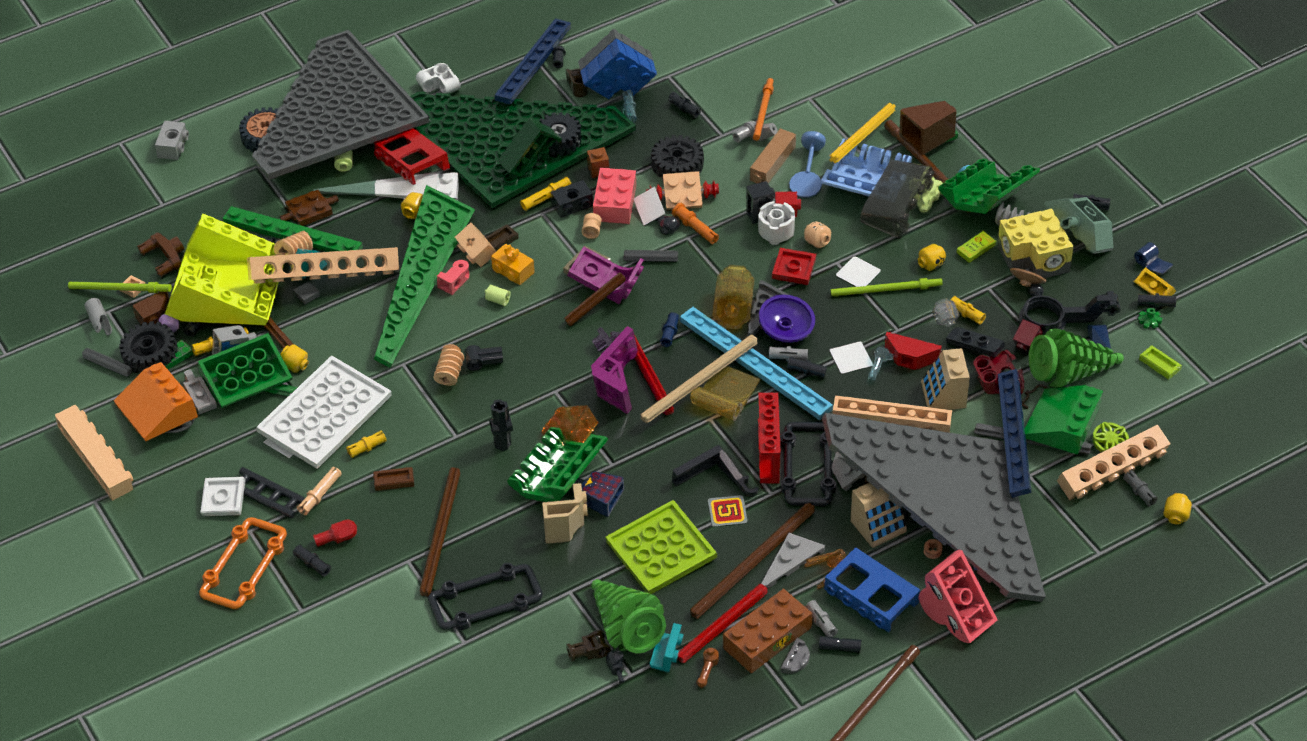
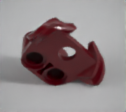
(989, 367)

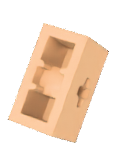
(475, 244)

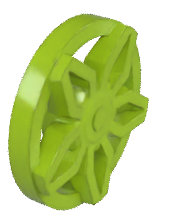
(1110, 437)

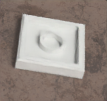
(222, 496)

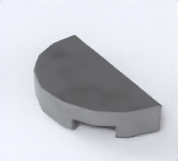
(797, 658)

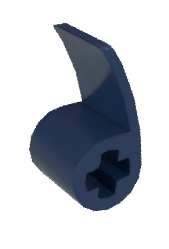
(1148, 257)

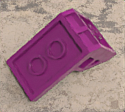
(609, 368)

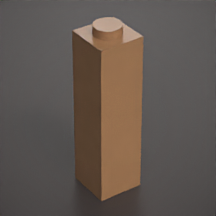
(773, 156)

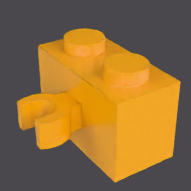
(512, 264)

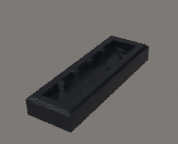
(975, 341)

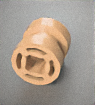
(591, 225)

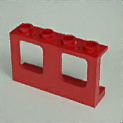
(415, 143)
(769, 438)

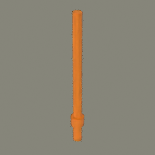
(767, 92)

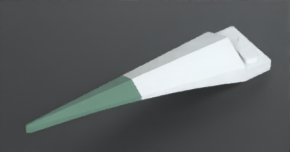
(399, 187)

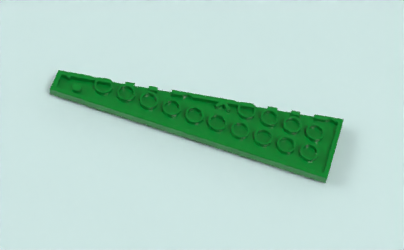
(426, 255)

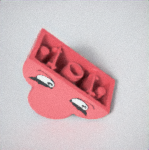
(957, 599)

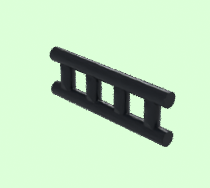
(278, 491)

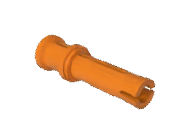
(689, 219)

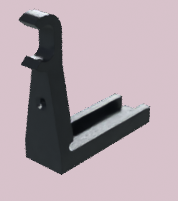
(705, 461)

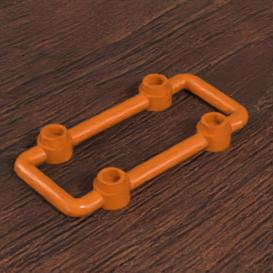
(246, 589)

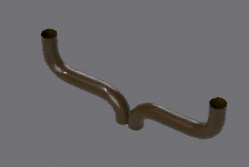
(1027, 393)

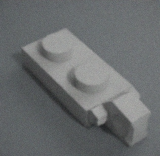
(199, 392)

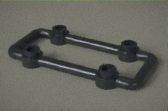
(788, 484)
(462, 619)

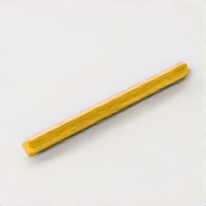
(863, 132)

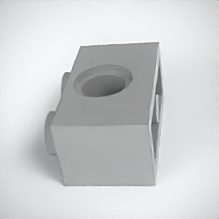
(171, 140)

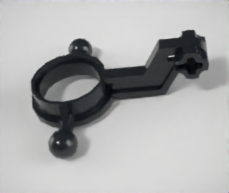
(1102, 303)

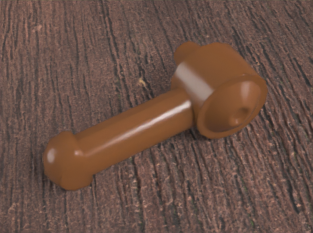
(710, 659)

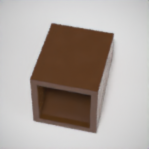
(927, 125)

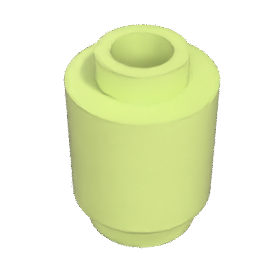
(344, 161)

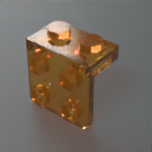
(574, 422)

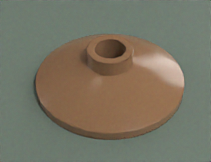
(1026, 277)

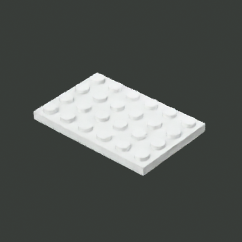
(324, 411)

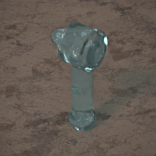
(881, 355)

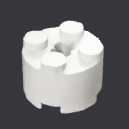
(776, 222)

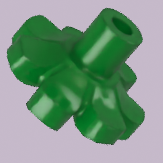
(1149, 318)

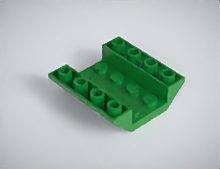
(982, 189)

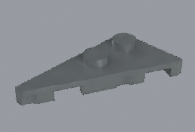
(764, 292)

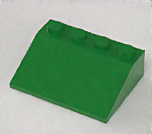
(244, 370)
(1064, 417)

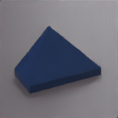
(1099, 335)

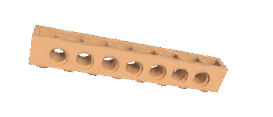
(388, 255)

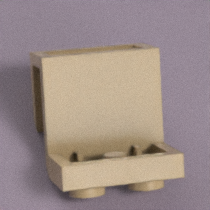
(564, 517)

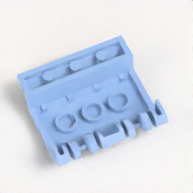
(858, 173)

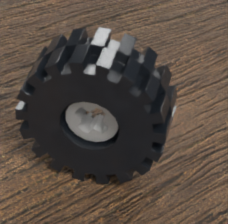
(569, 132)

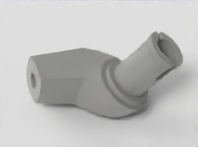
(768, 130)

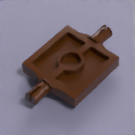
(309, 208)

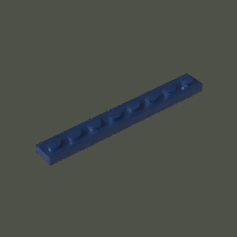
(532, 61)
(1014, 433)

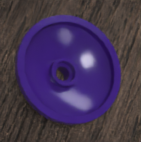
(786, 318)

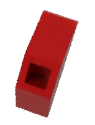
(910, 351)

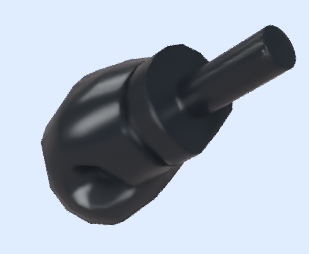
(668, 224)
(614, 662)

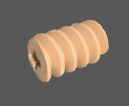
(290, 244)
(449, 365)

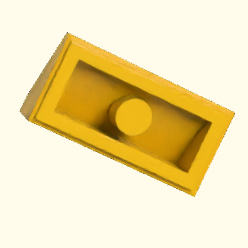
(1154, 284)

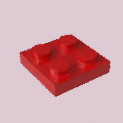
(794, 266)

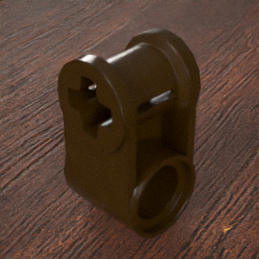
(576, 83)

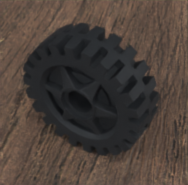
(676, 156)
(148, 346)

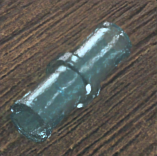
(629, 105)

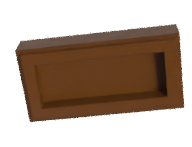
(393, 478)

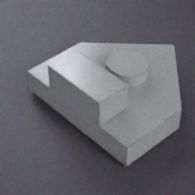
(844, 473)

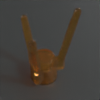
(832, 559)

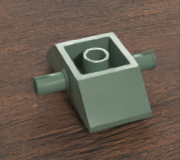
(1085, 222)

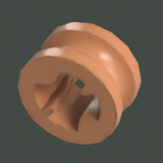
(932, 543)

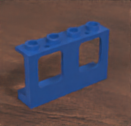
(877, 577)

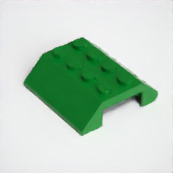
(554, 470)

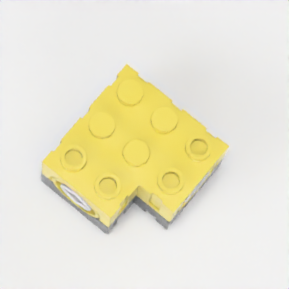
(1035, 243)

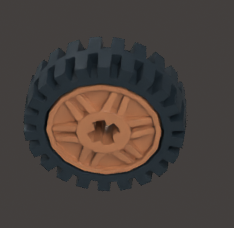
(255, 126)

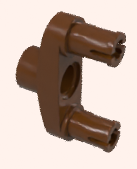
(170, 249)

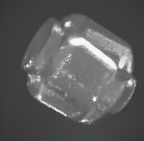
(945, 312)

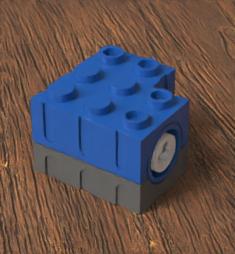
(617, 65)

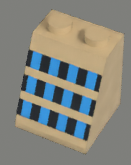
(947, 381)
(876, 515)

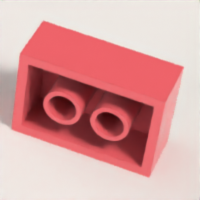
(615, 195)

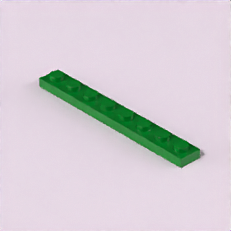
(282, 229)

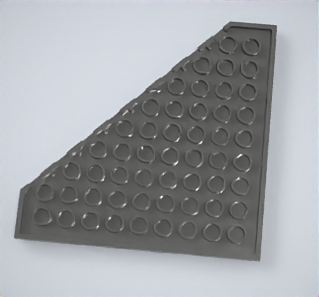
(335, 107)
(950, 486)

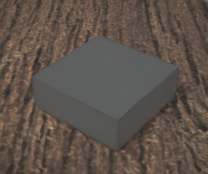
(306, 293)

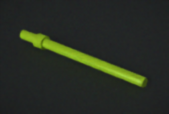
(923, 283)
(151, 287)

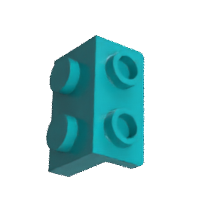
(665, 650)

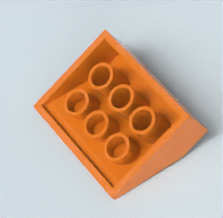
(155, 402)

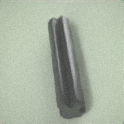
(651, 255)
(107, 362)

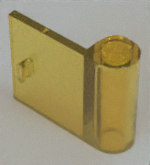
(725, 392)

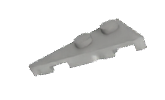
(790, 557)

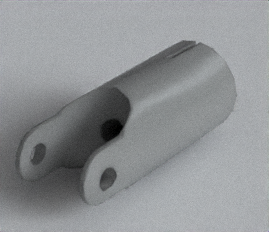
(97, 315)

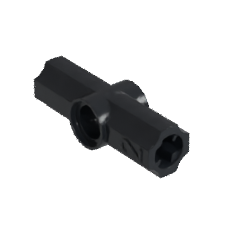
(501, 425)

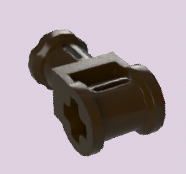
(589, 647)

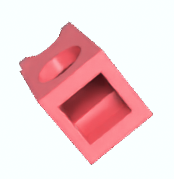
(454, 277)

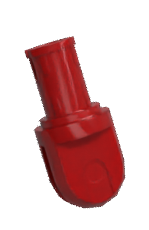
(338, 532)

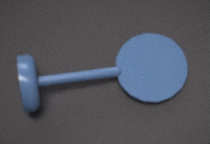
(806, 182)

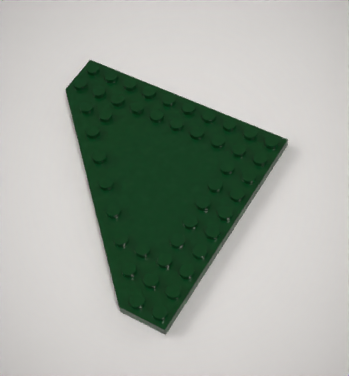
(481, 129)

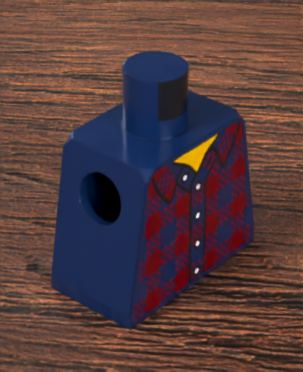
(602, 491)

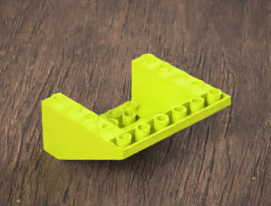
(214, 277)

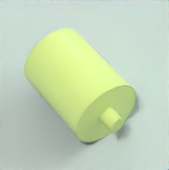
(497, 295)

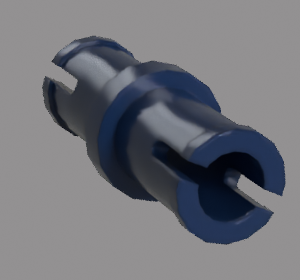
(669, 329)

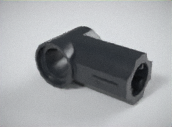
(477, 357)

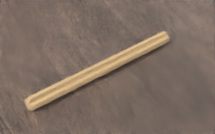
(698, 378)

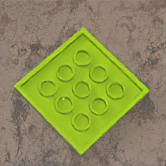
(661, 547)

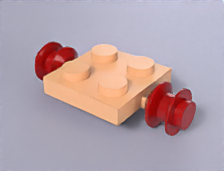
(685, 189)

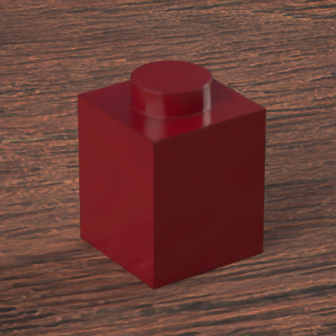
(1025, 335)

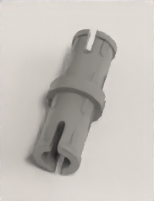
(775, 353)
(827, 627)

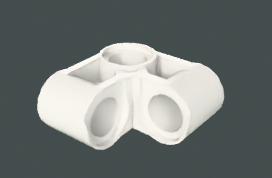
(438, 77)

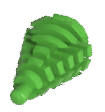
(1068, 358)
(629, 616)

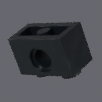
(571, 198)

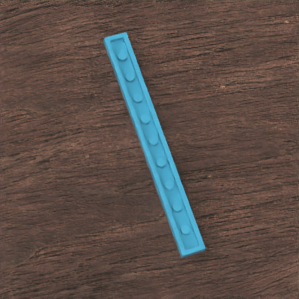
(757, 364)

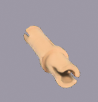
(314, 496)

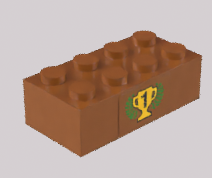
(767, 630)

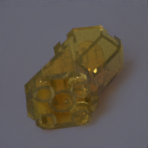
(733, 296)

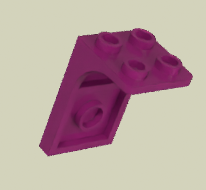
(596, 271)

